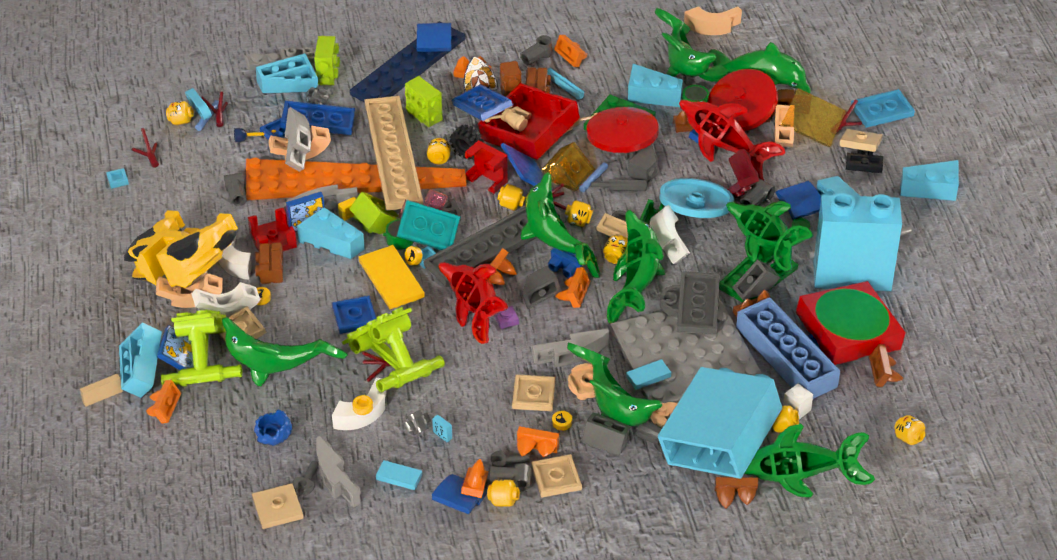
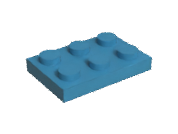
(883, 108)

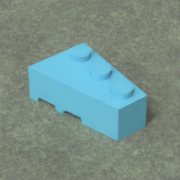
(287, 75)
(931, 181)
(331, 232)
(139, 359)

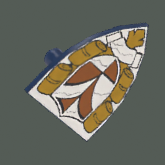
(479, 73)

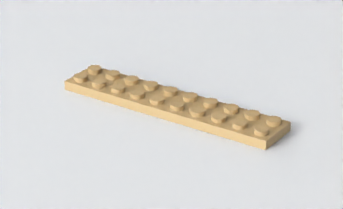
(392, 152)

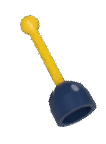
(240, 134)

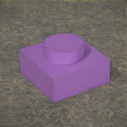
(507, 318)

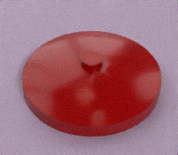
(750, 89)
(622, 129)

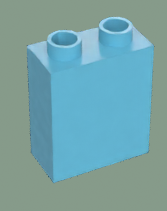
(857, 241)
(720, 422)

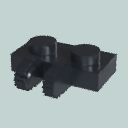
(864, 162)

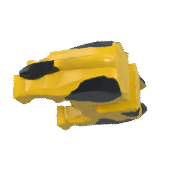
(179, 254)

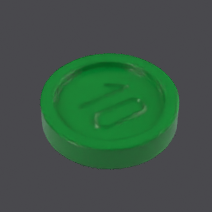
(802, 222)

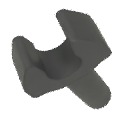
(505, 460)
(306, 479)

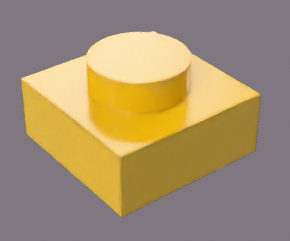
(343, 208)

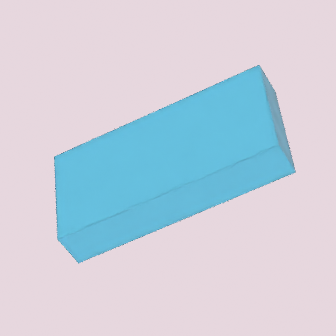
(648, 374)
(399, 475)

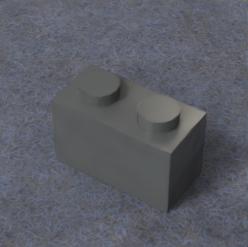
(605, 434)

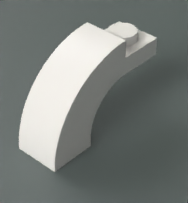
(664, 227)
(236, 262)
(229, 302)
(346, 419)

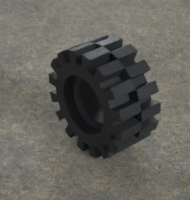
(463, 139)

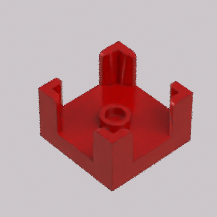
(488, 163)
(273, 232)

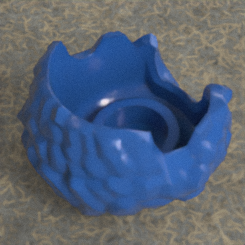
(273, 428)

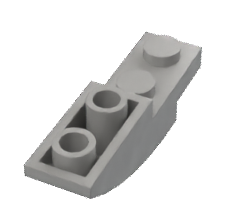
(255, 60)
(299, 139)
(331, 195)
(561, 356)
(333, 473)

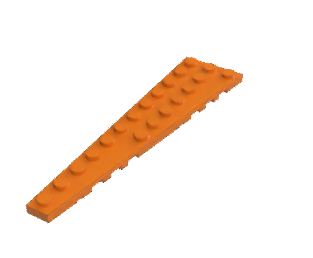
(277, 180)

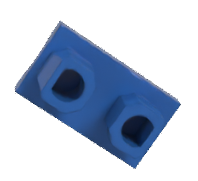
(563, 260)

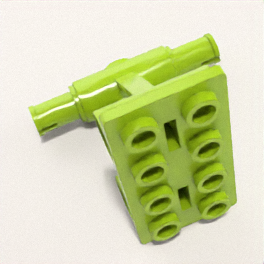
(198, 328)
(389, 329)

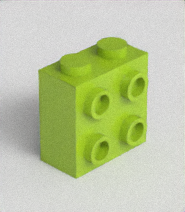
(327, 60)
(423, 101)

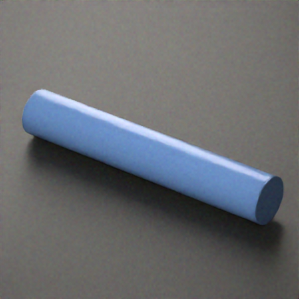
(201, 123)
(593, 177)

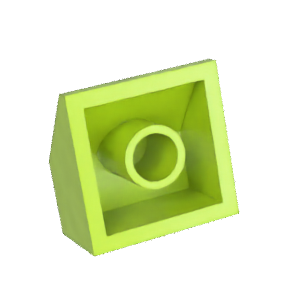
(372, 213)

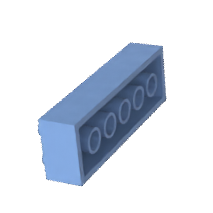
(787, 348)

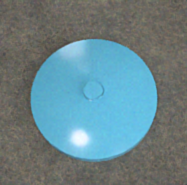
(696, 197)

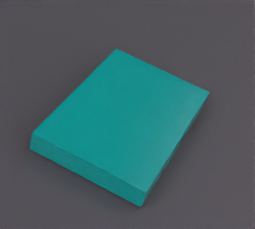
(428, 225)

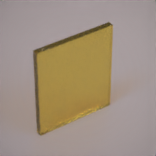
(813, 117)

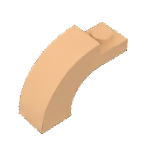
(712, 23)
(782, 135)
(319, 141)
(182, 296)

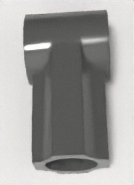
(541, 49)
(235, 187)
(759, 192)
(650, 433)
(519, 474)

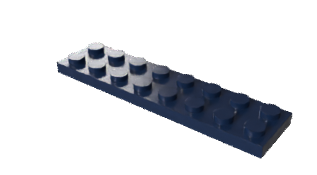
(400, 69)

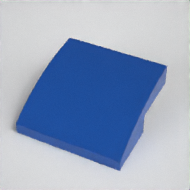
(433, 37)
(803, 199)
(450, 495)

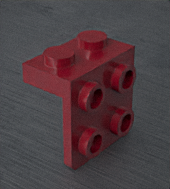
(744, 172)

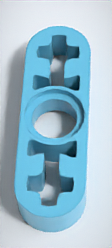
(198, 104)

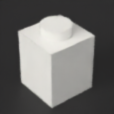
(799, 399)

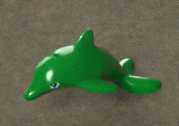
(680, 53)
(777, 65)
(550, 229)
(766, 229)
(640, 264)
(270, 358)
(610, 396)
(792, 461)

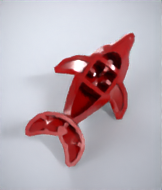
(719, 128)
(474, 294)

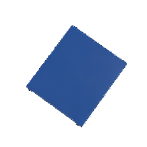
(524, 165)

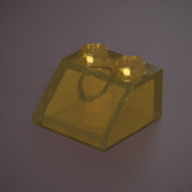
(569, 167)

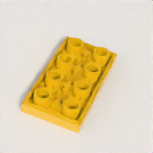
(391, 277)

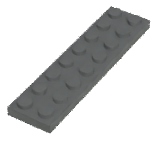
(483, 245)

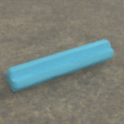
(565, 84)

